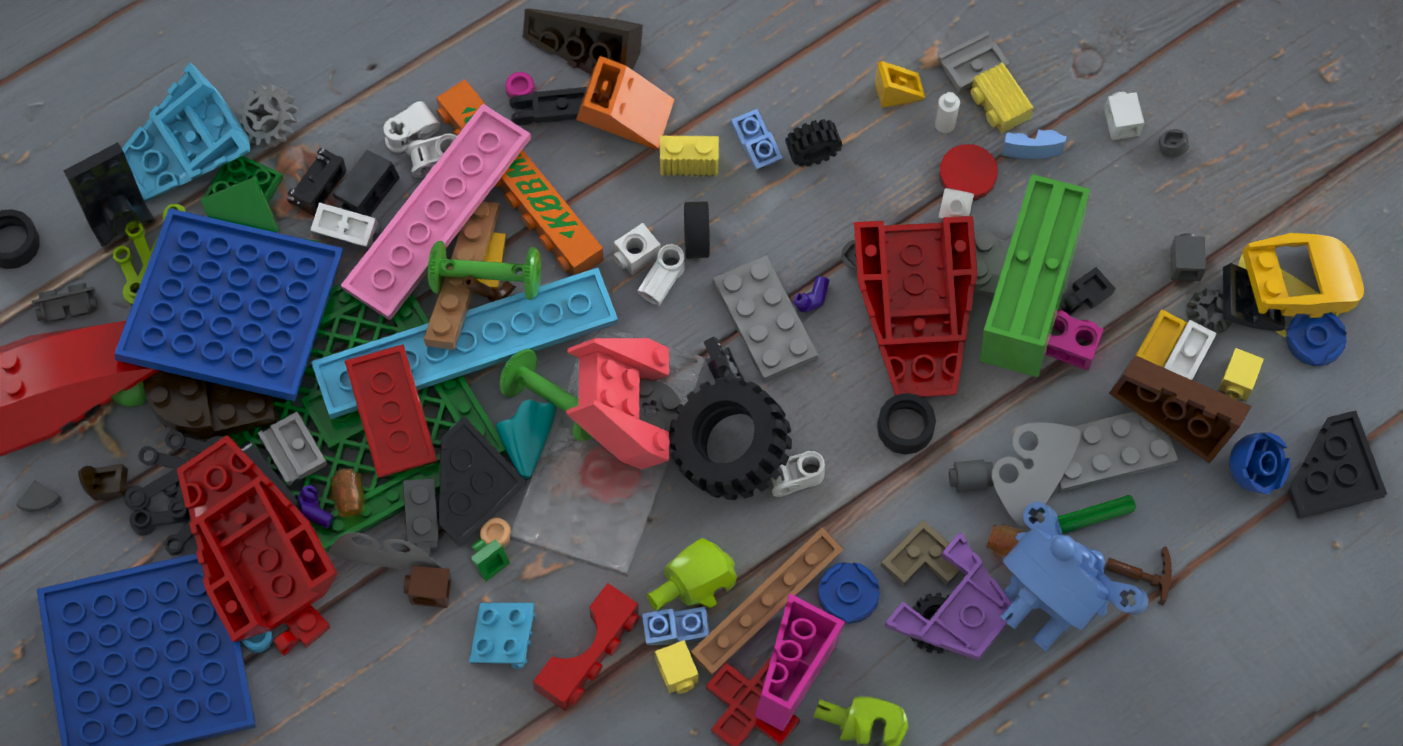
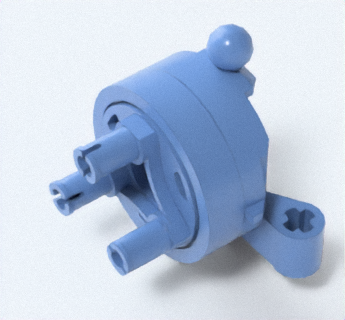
(1060, 579)

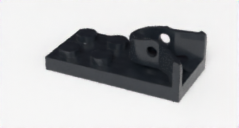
(107, 191)

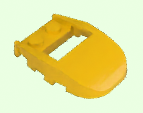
(1333, 267)

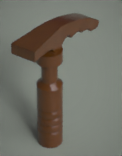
(485, 291)
(1138, 574)

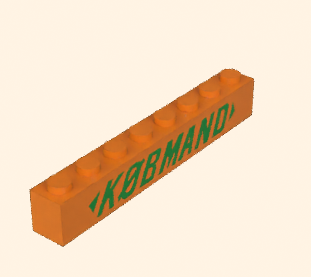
(530, 192)

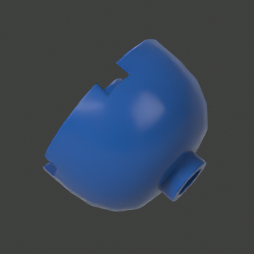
(1259, 462)

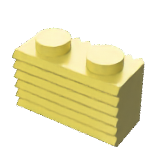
(1001, 98)
(689, 155)

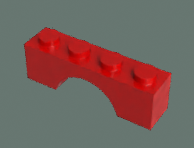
(564, 678)

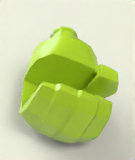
(695, 576)
(859, 718)

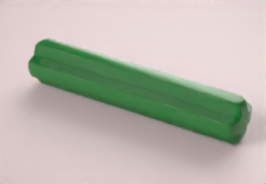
(1096, 513)

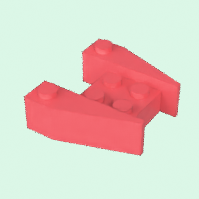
(610, 397)

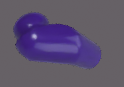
(814, 299)
(311, 509)

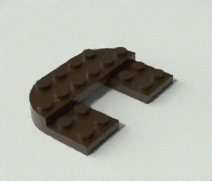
(206, 408)

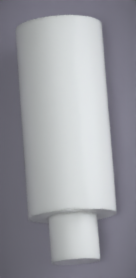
(947, 112)

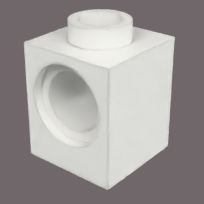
(1123, 115)
(955, 203)
(639, 238)

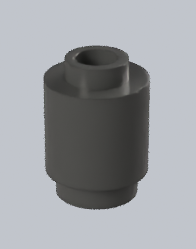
(971, 475)

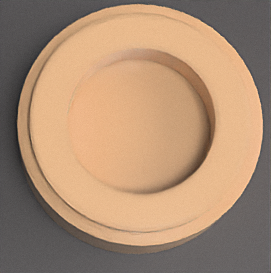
(496, 529)

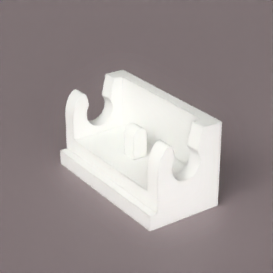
(345, 225)

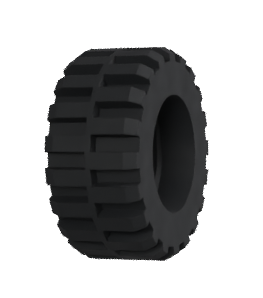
(700, 417)

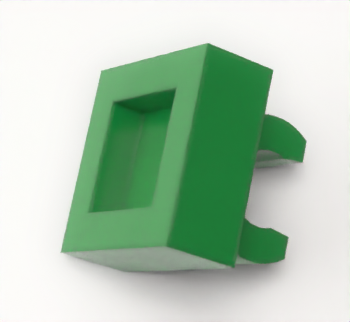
(489, 558)

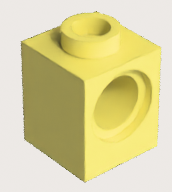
(1241, 374)
(677, 667)

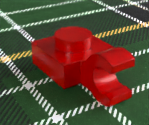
(303, 628)

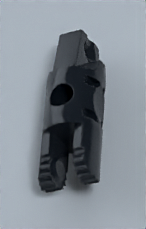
(721, 360)

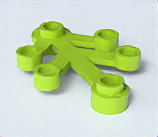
(144, 252)

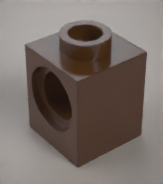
(428, 586)

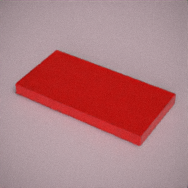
(390, 411)

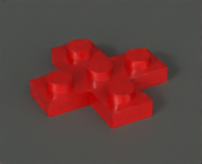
(742, 699)

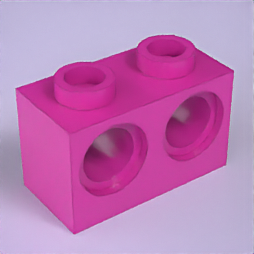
(1065, 345)

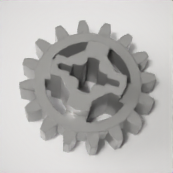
(267, 115)

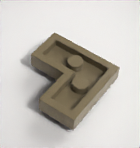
(918, 549)

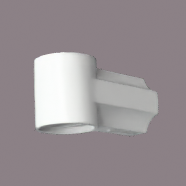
(662, 276)

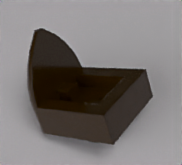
(104, 481)

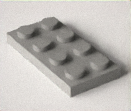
(765, 318)
(1117, 449)

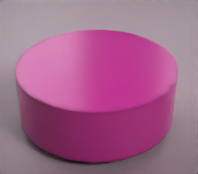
(519, 84)

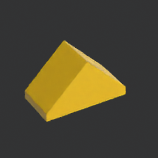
(897, 85)

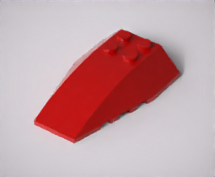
(919, 298)
(58, 379)
(251, 542)

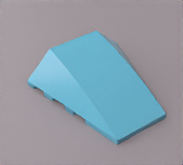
(184, 137)

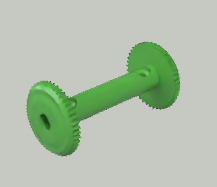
(484, 270)
(520, 374)

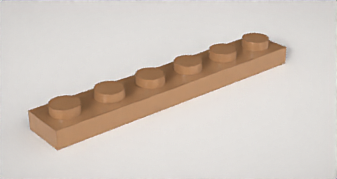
(454, 296)
(765, 601)

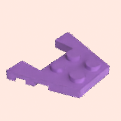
(969, 616)

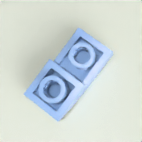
(755, 139)
(1046, 145)
(671, 627)

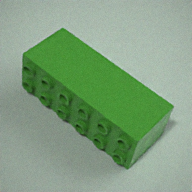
(1034, 275)

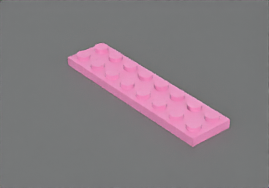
(436, 211)

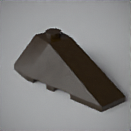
(583, 37)

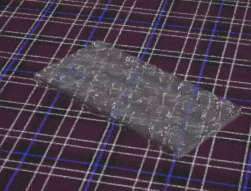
(587, 499)

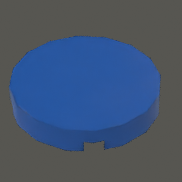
(1316, 345)
(849, 592)

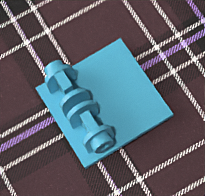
(503, 633)

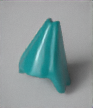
(526, 434)

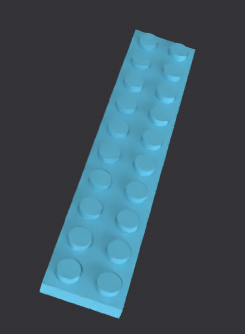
(486, 339)

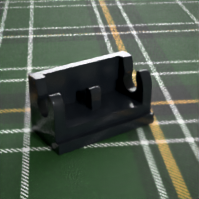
(318, 182)
(367, 184)

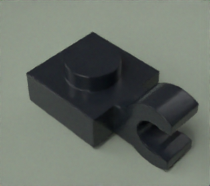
(1088, 289)

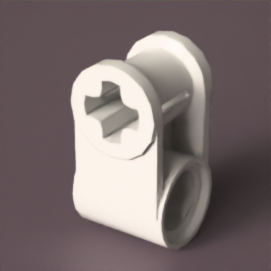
(409, 126)
(430, 150)
(795, 477)

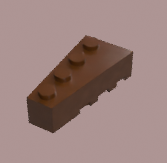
(1180, 407)

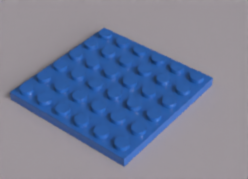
(230, 304)
(142, 658)

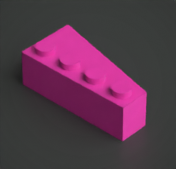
(799, 654)

